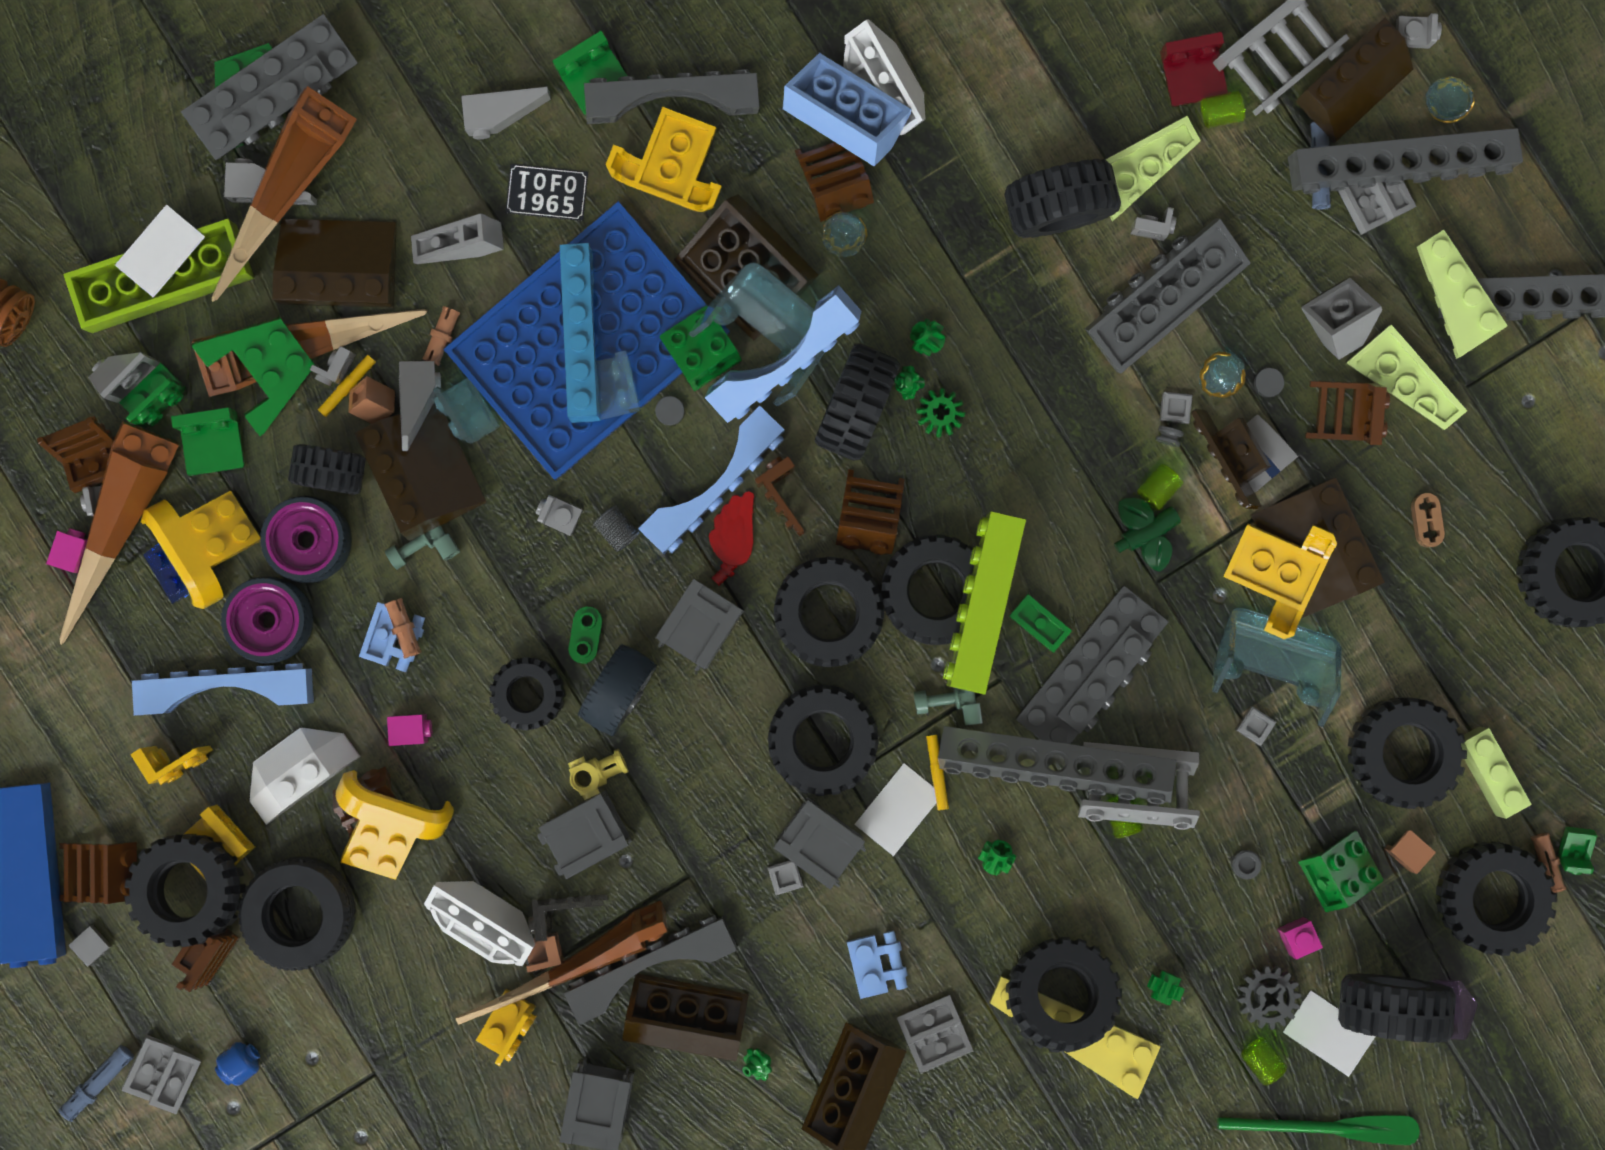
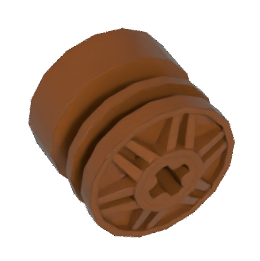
(15, 312)

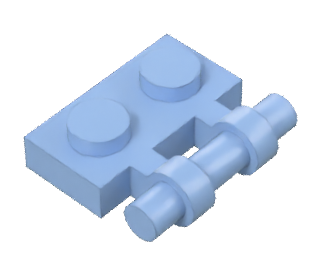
(380, 642)
(868, 967)

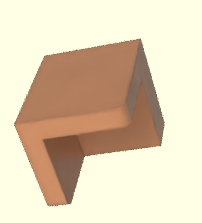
(371, 400)
(1411, 852)
(545, 954)

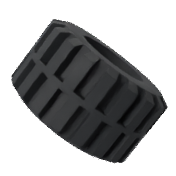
(326, 469)
(502, 698)

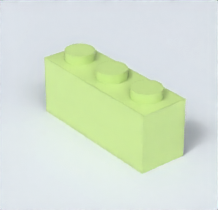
(1494, 773)

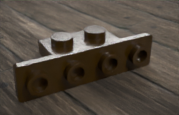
(1237, 454)

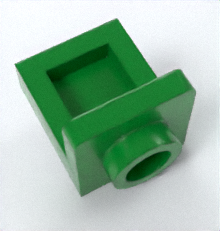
(1577, 850)

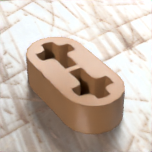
(1434, 518)

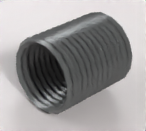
(616, 528)

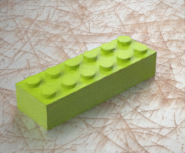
(108, 297)
(985, 603)

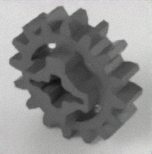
(1261, 1004)

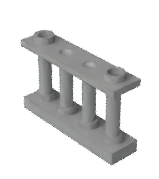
(1255, 41)
(1179, 817)

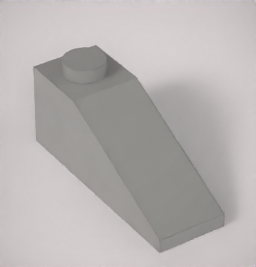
(495, 111)
(243, 180)
(458, 240)
(416, 396)

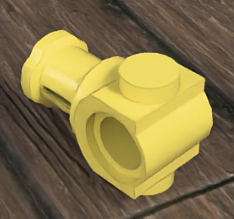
(597, 771)

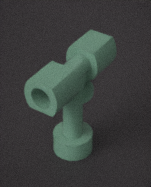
(433, 538)
(962, 698)

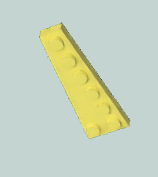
(1117, 1057)

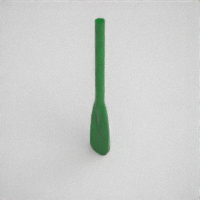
(1373, 1129)

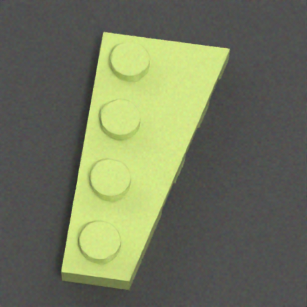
(1150, 159)
(1462, 300)
(1407, 377)

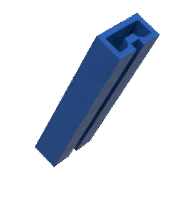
(29, 878)

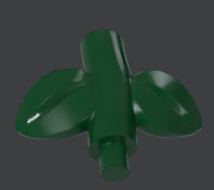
(1147, 531)

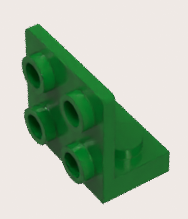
(585, 62)
(700, 356)
(153, 397)
(210, 441)
(1341, 873)

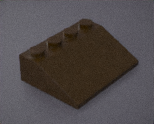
(737, 238)
(335, 263)
(426, 482)
(1351, 564)

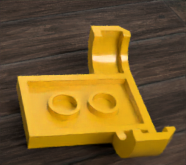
(670, 162)
(201, 542)
(1281, 572)
(385, 827)

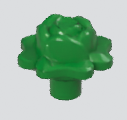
(908, 382)
(757, 1064)

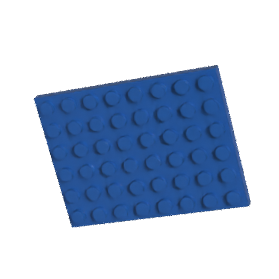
(519, 344)

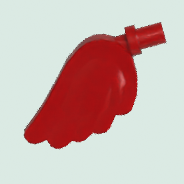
(733, 535)

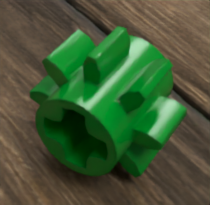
(927, 337)
(997, 857)
(1165, 987)

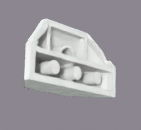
(880, 62)
(297, 769)
(481, 921)

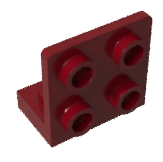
(1191, 69)

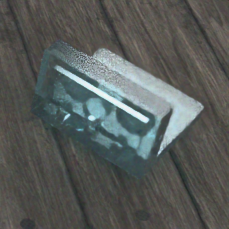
(617, 386)
(467, 410)

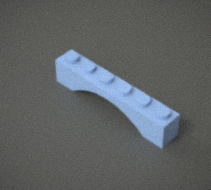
(740, 389)
(755, 437)
(164, 695)

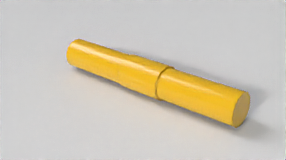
(346, 385)
(937, 774)

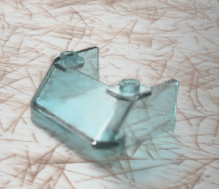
(770, 310)
(1304, 660)

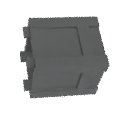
(699, 624)
(585, 835)
(819, 843)
(597, 1106)

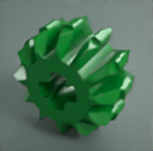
(947, 419)

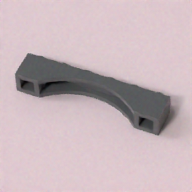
(730, 93)
(706, 943)

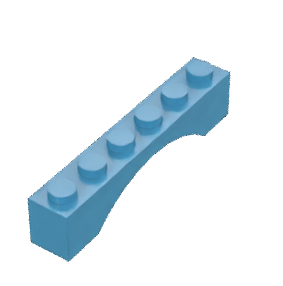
(579, 339)

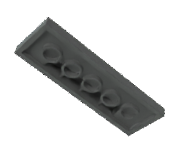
(269, 88)
(1166, 293)
(1093, 670)

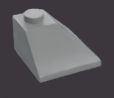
(1343, 317)
(121, 374)

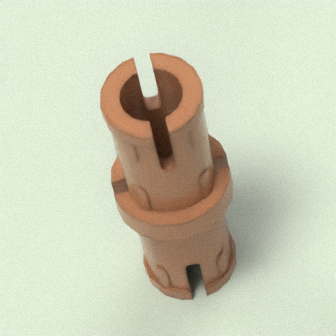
(441, 335)
(403, 628)
(1543, 843)

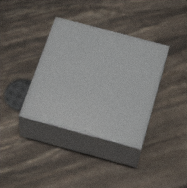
(1175, 407)
(1255, 726)
(785, 877)
(90, 945)

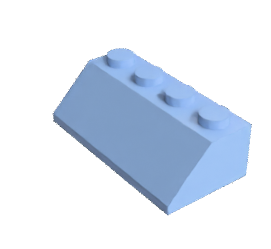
(845, 108)

